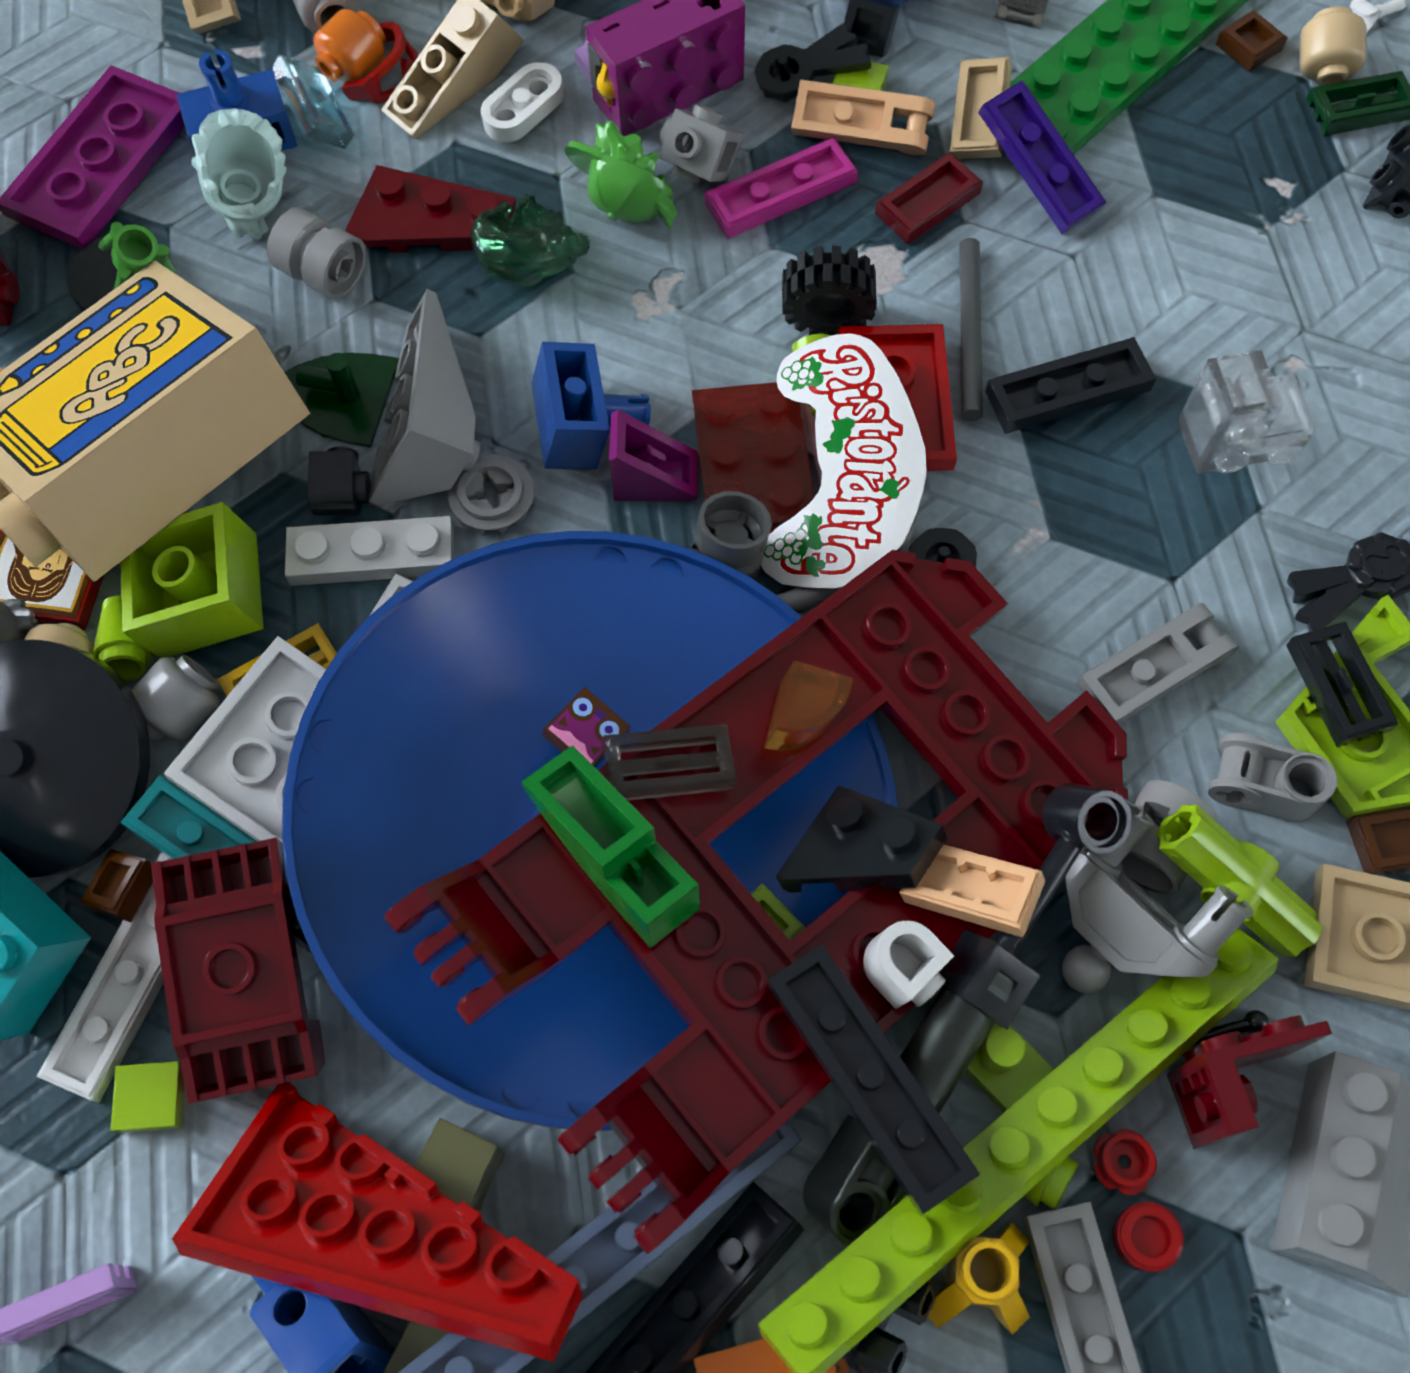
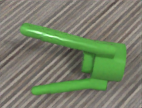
(133, 250)

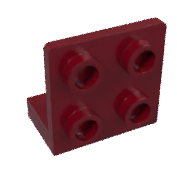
(1208, 1087)

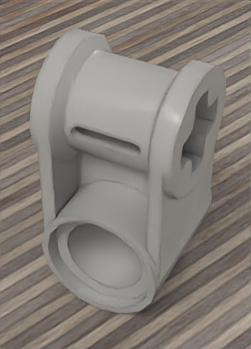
(1258, 775)

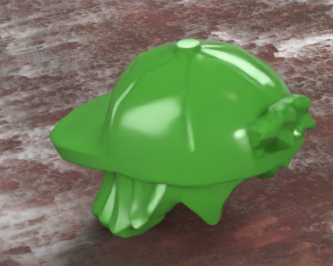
(623, 177)

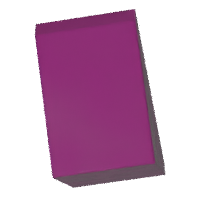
(649, 463)

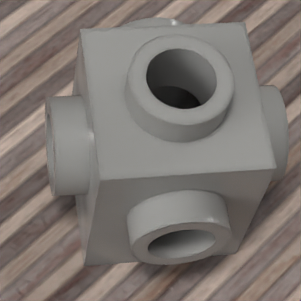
(699, 144)

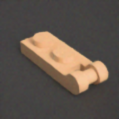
(862, 116)

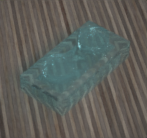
(312, 102)

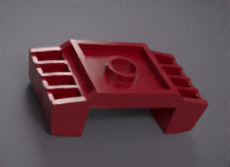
(233, 971)

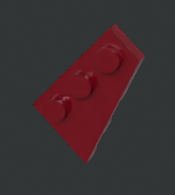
(419, 210)

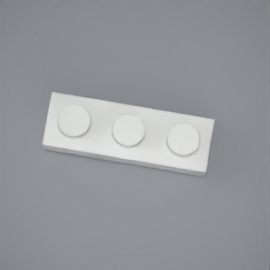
(367, 550)

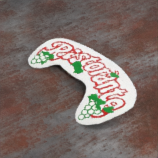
(867, 459)

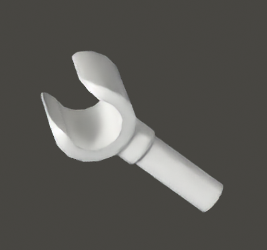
(1372, 13)

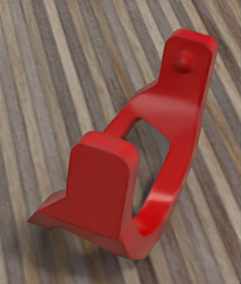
(369, 87)

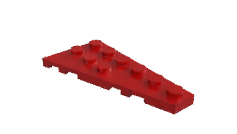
(365, 1228)

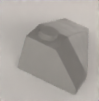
(428, 414)

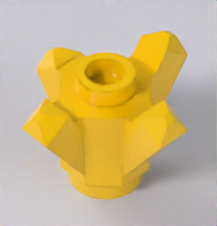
(986, 1277)

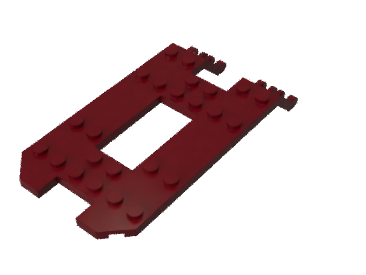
(741, 1061)

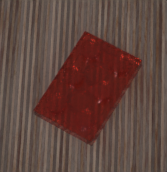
(753, 445)

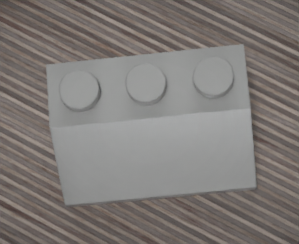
(1350, 1175)

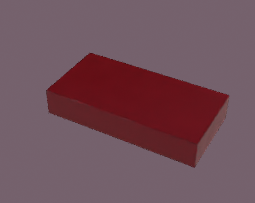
(928, 198)

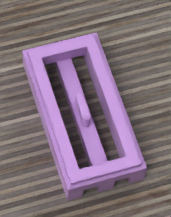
(65, 1302)

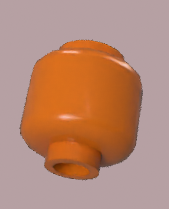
(349, 46)

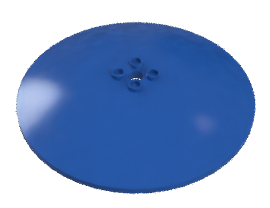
(420, 769)

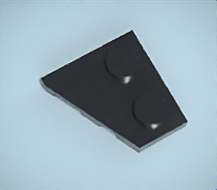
(862, 845)

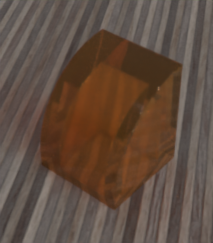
(806, 705)

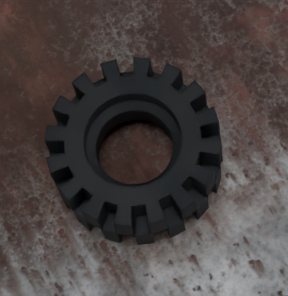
(828, 290)

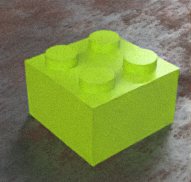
(193, 584)

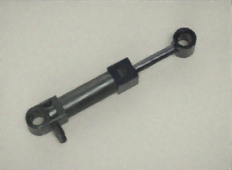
(981, 989)

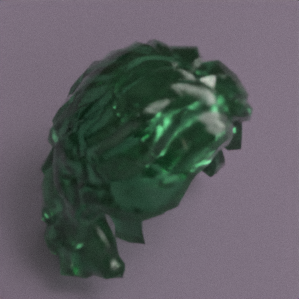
(526, 245)

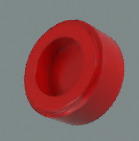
(1147, 1237)

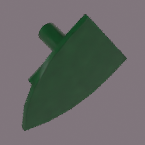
(344, 394)

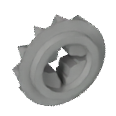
(509, 479)

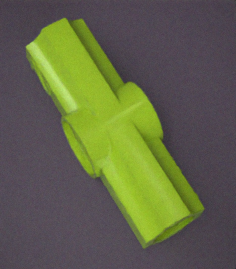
(1218, 859)

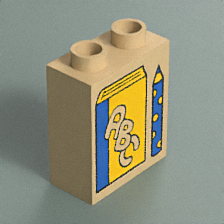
(133, 419)

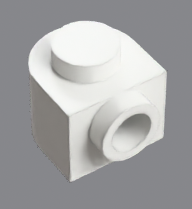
(906, 963)

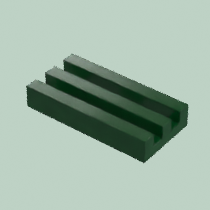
(1367, 109)

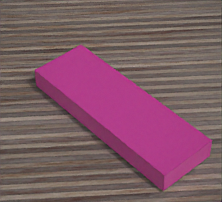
(780, 187)

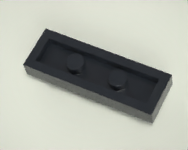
(1070, 385)

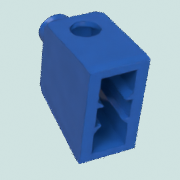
(318, 1332)

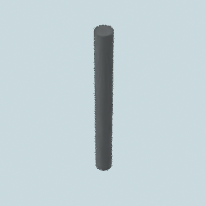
(970, 330)

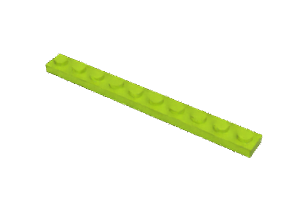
(1012, 1156)

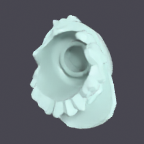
(239, 168)

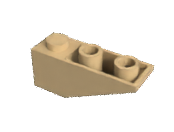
(453, 66)

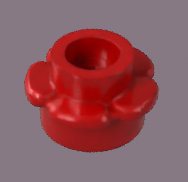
(1141, 1161)

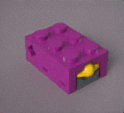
(664, 57)

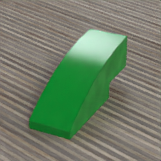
(613, 845)

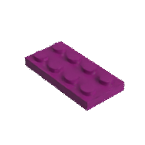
(95, 158)

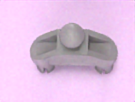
(1133, 929)

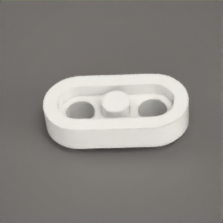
(518, 104)

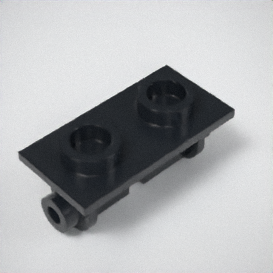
(1392, 178)

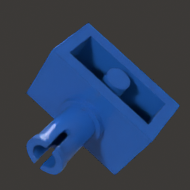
(252, 93)
(572, 406)

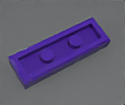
(1041, 157)

